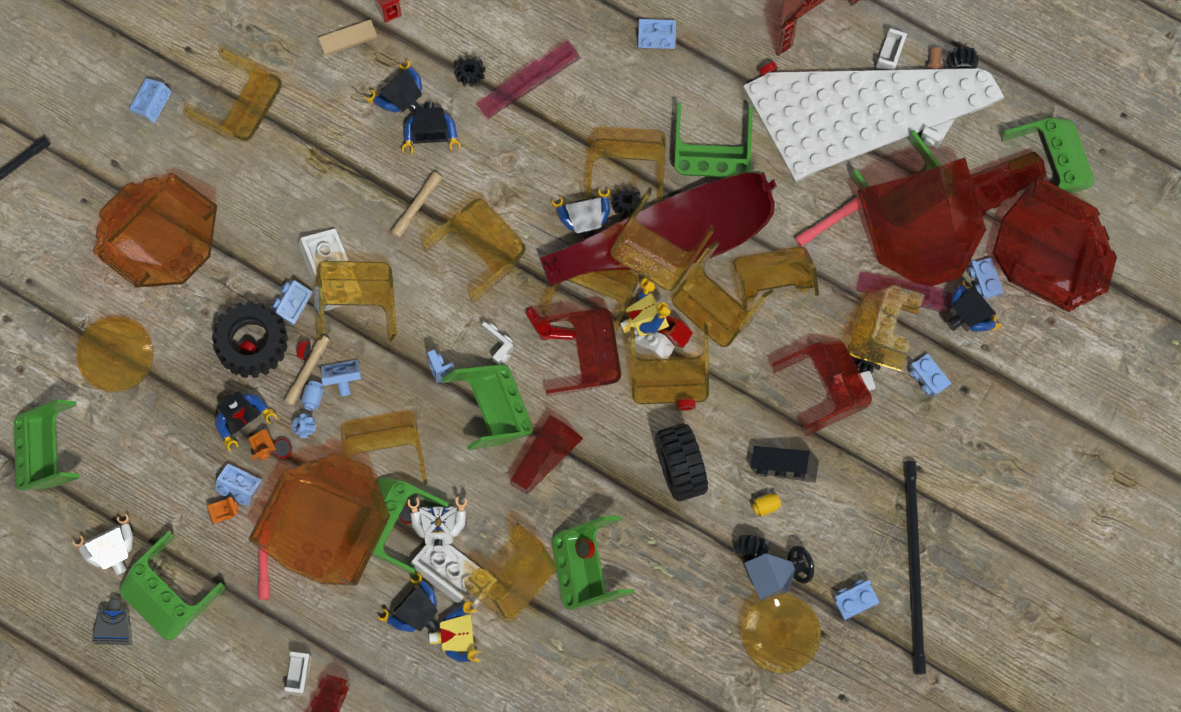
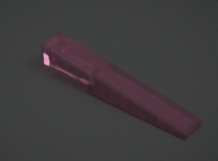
(529, 79)
(933, 299)

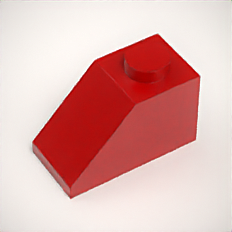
(388, 9)
(677, 332)

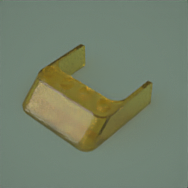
(251, 105)
(627, 144)
(488, 237)
(653, 255)
(614, 284)
(355, 285)
(709, 304)
(671, 378)
(382, 433)

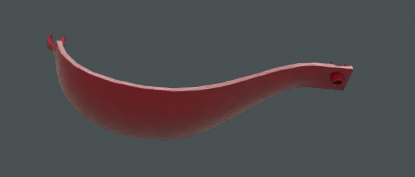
(734, 205)

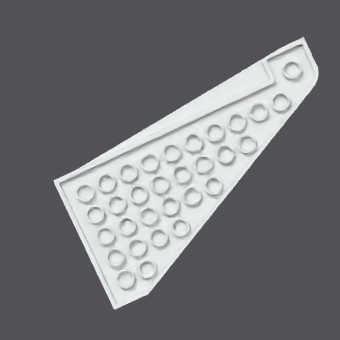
(844, 114)

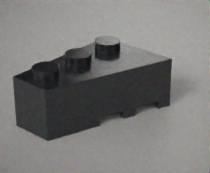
(784, 463)

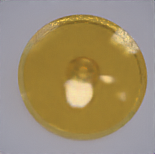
(115, 354)
(781, 634)

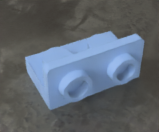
(657, 34)
(150, 99)
(985, 278)
(291, 301)
(436, 365)
(929, 375)
(237, 484)
(856, 599)

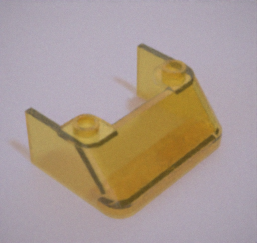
(774, 271)

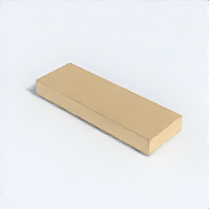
(348, 37)

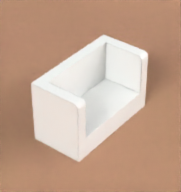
(891, 50)
(298, 674)

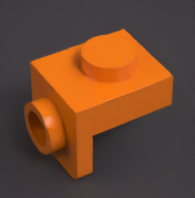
(261, 445)
(222, 510)

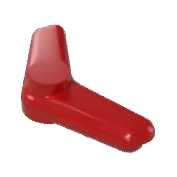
(546, 331)

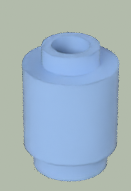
(312, 395)

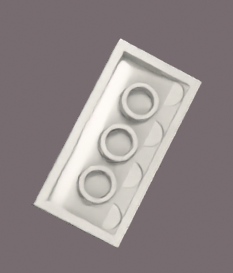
(319, 248)
(447, 572)

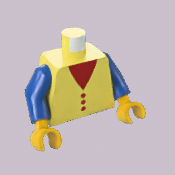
(646, 313)
(457, 634)

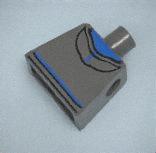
(113, 626)

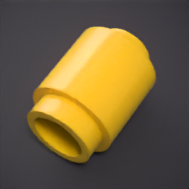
(766, 504)

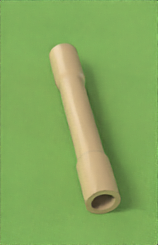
(403, 222)
(296, 389)

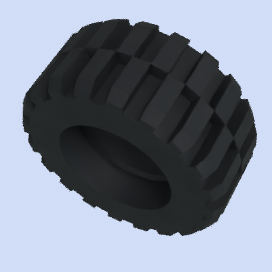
(235, 320)
(681, 462)

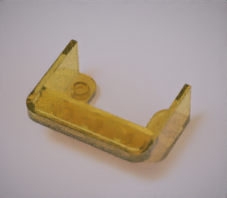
(875, 323)
(518, 580)

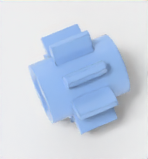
(303, 426)

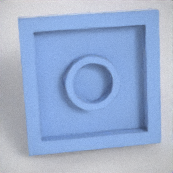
(341, 374)

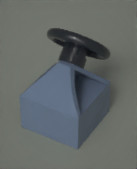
(774, 575)

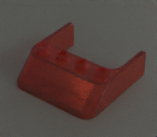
(595, 348)
(839, 377)

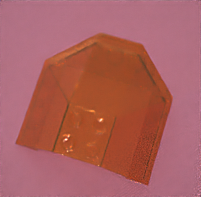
(156, 231)
(323, 520)

